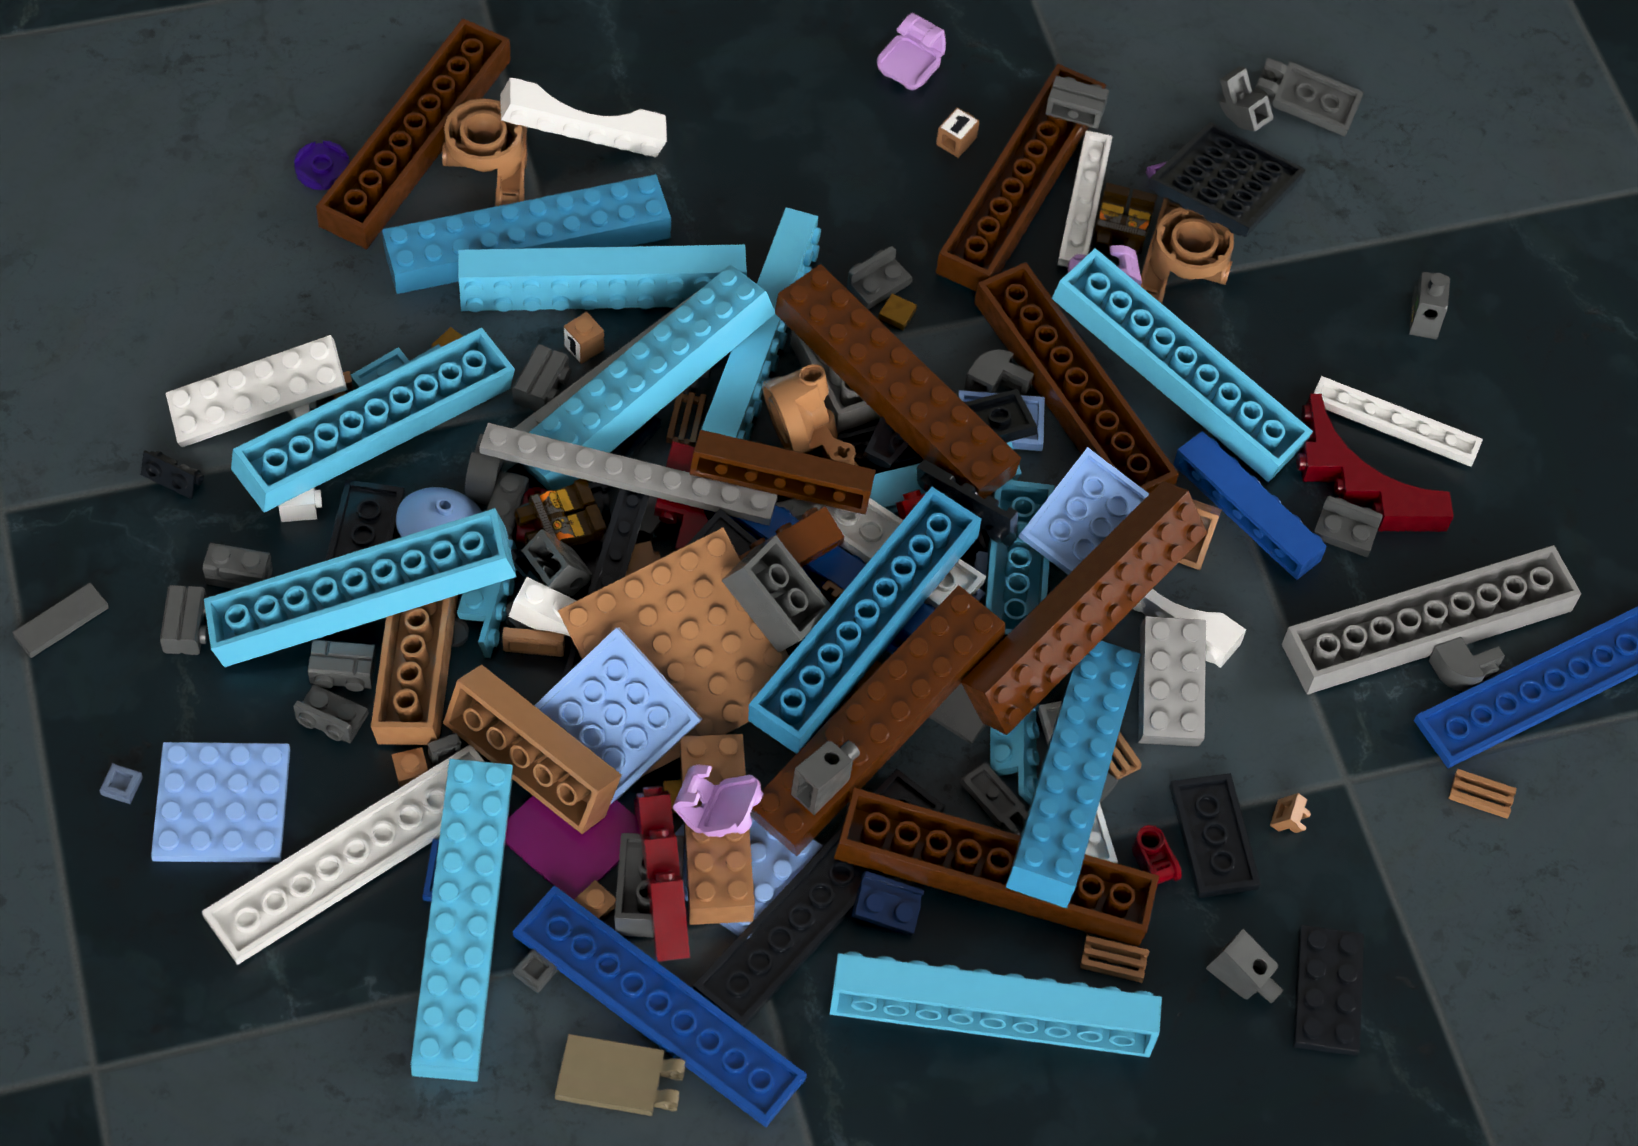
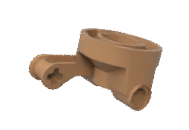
(485, 143)
(1188, 248)
(801, 415)

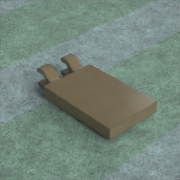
(617, 1076)

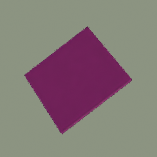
(563, 853)

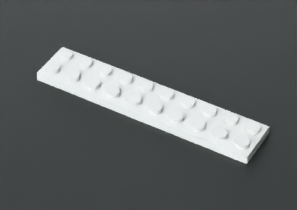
(333, 864)

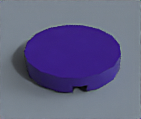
(320, 164)

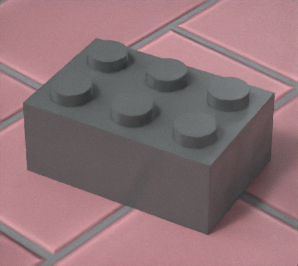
(776, 593)

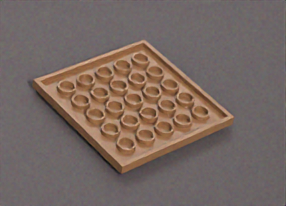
(687, 630)

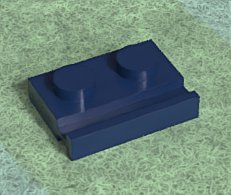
(887, 903)

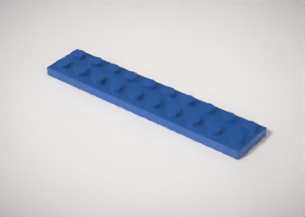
(1533, 691)
(660, 1006)

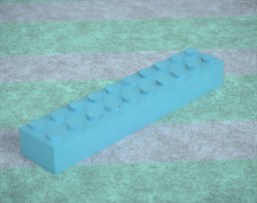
(589, 276)
(753, 359)
(1181, 364)
(656, 368)
(371, 419)
(359, 587)
(462, 921)
(995, 1004)

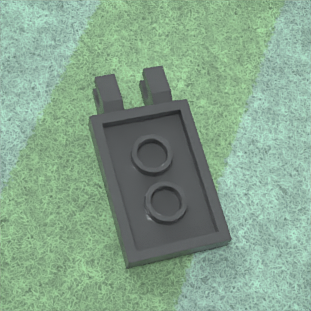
(1309, 95)

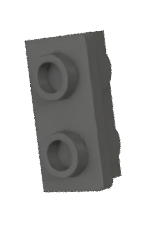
(877, 278)
(1348, 525)
(330, 714)

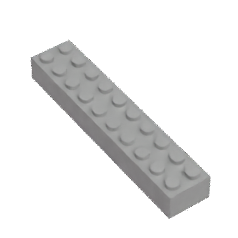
(1417, 620)

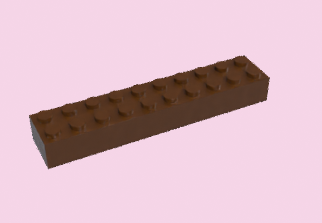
(411, 134)
(1012, 191)
(1070, 376)
(895, 382)
(1084, 607)
(886, 711)
(977, 864)

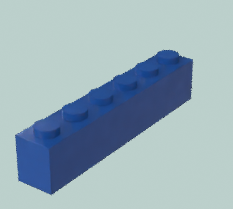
(1250, 505)

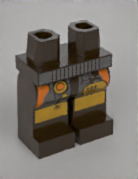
(1119, 229)
(564, 513)

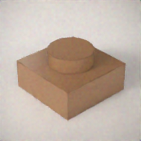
(409, 765)
(597, 900)

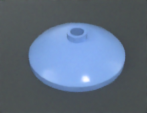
(432, 508)

